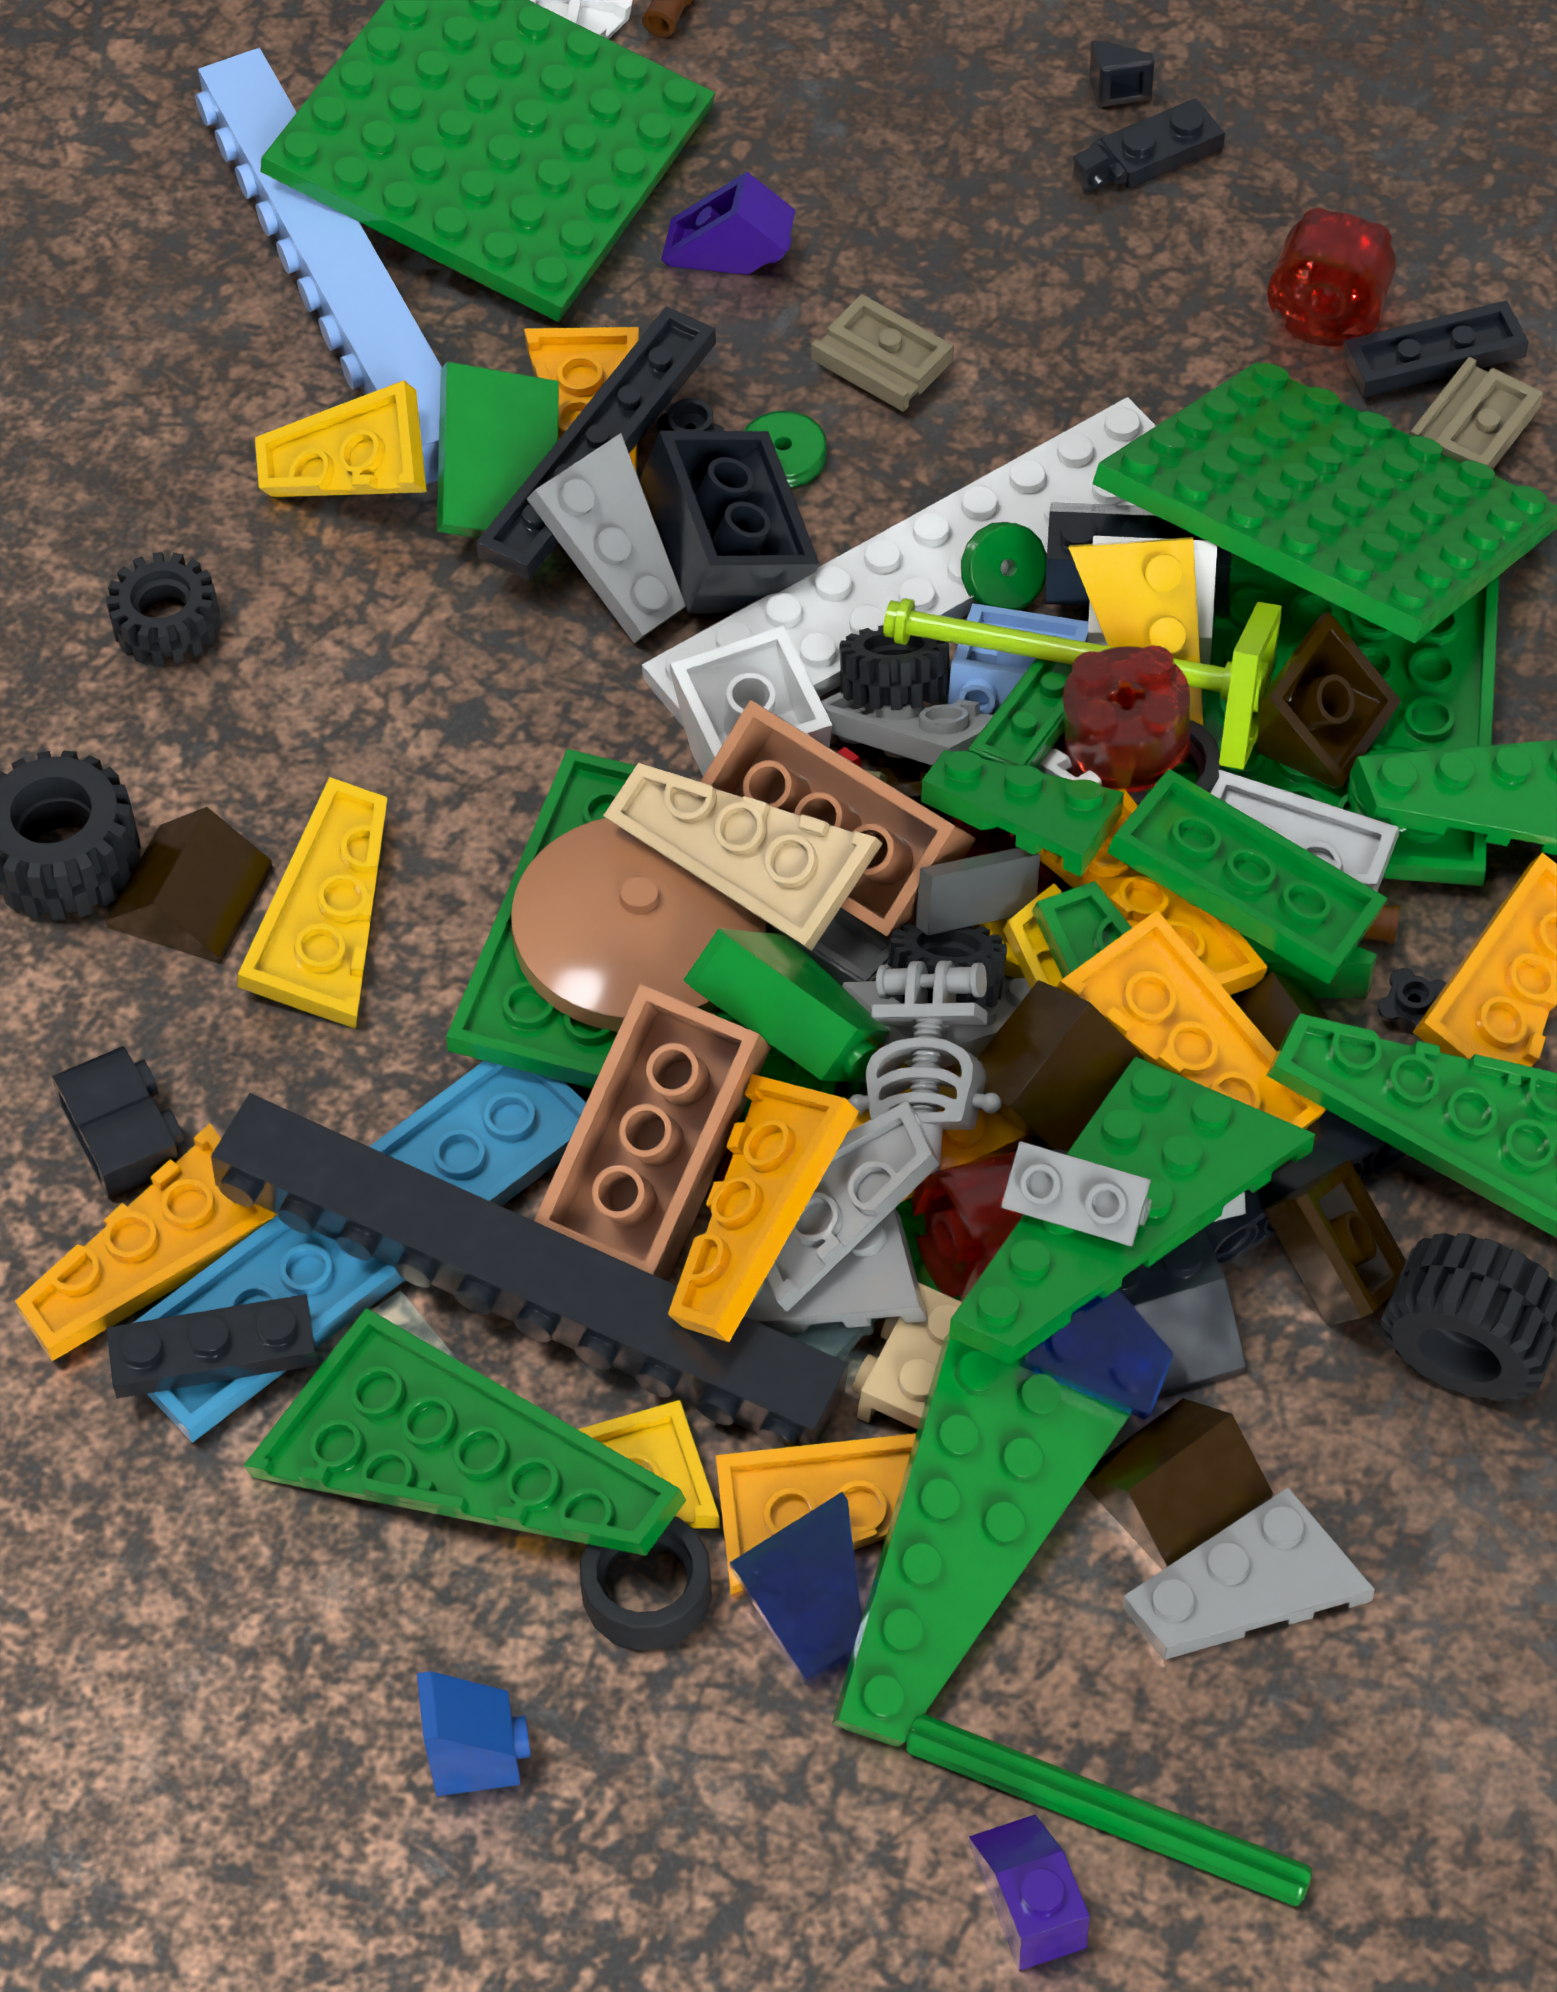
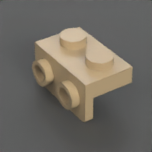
(904, 1370)

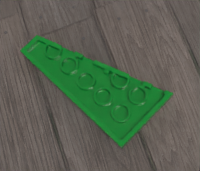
(1478, 789)
(1464, 1117)
(1154, 1125)
(436, 1437)
(977, 1499)

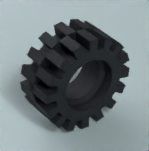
(159, 583)
(892, 673)
(961, 947)

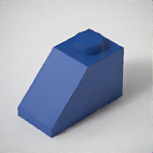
(470, 1734)

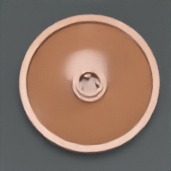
(611, 915)

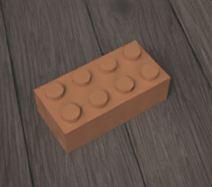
(800, 775)
(653, 1132)

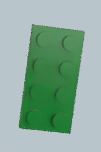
(1247, 876)

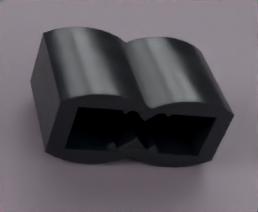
(118, 1120)

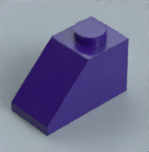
(731, 229)
(1031, 1891)

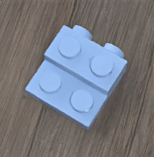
(990, 674)

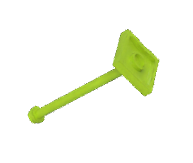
(1239, 682)

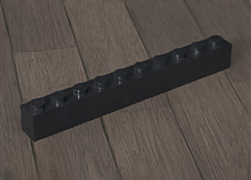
(522, 1273)

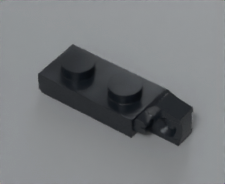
(1149, 148)

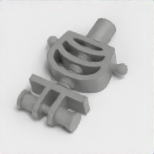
(927, 1048)

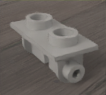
(1077, 1193)

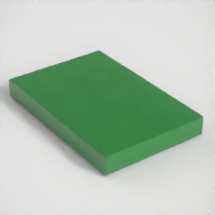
(490, 442)

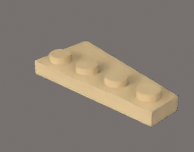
(762, 857)

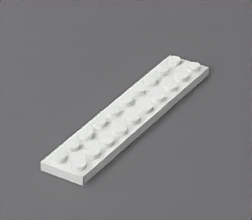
(918, 555)

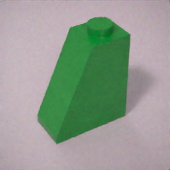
(788, 1001)

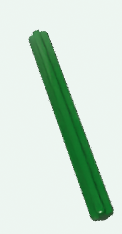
(1109, 1809)

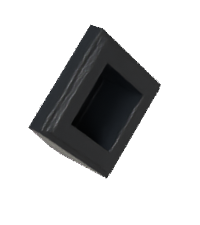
(1120, 74)

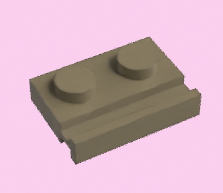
(882, 352)
(1479, 414)

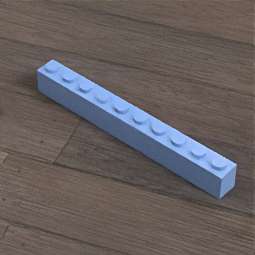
(327, 249)

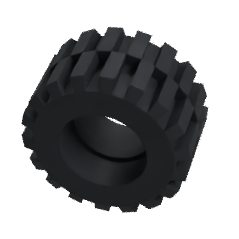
(75, 871)
(1474, 1316)

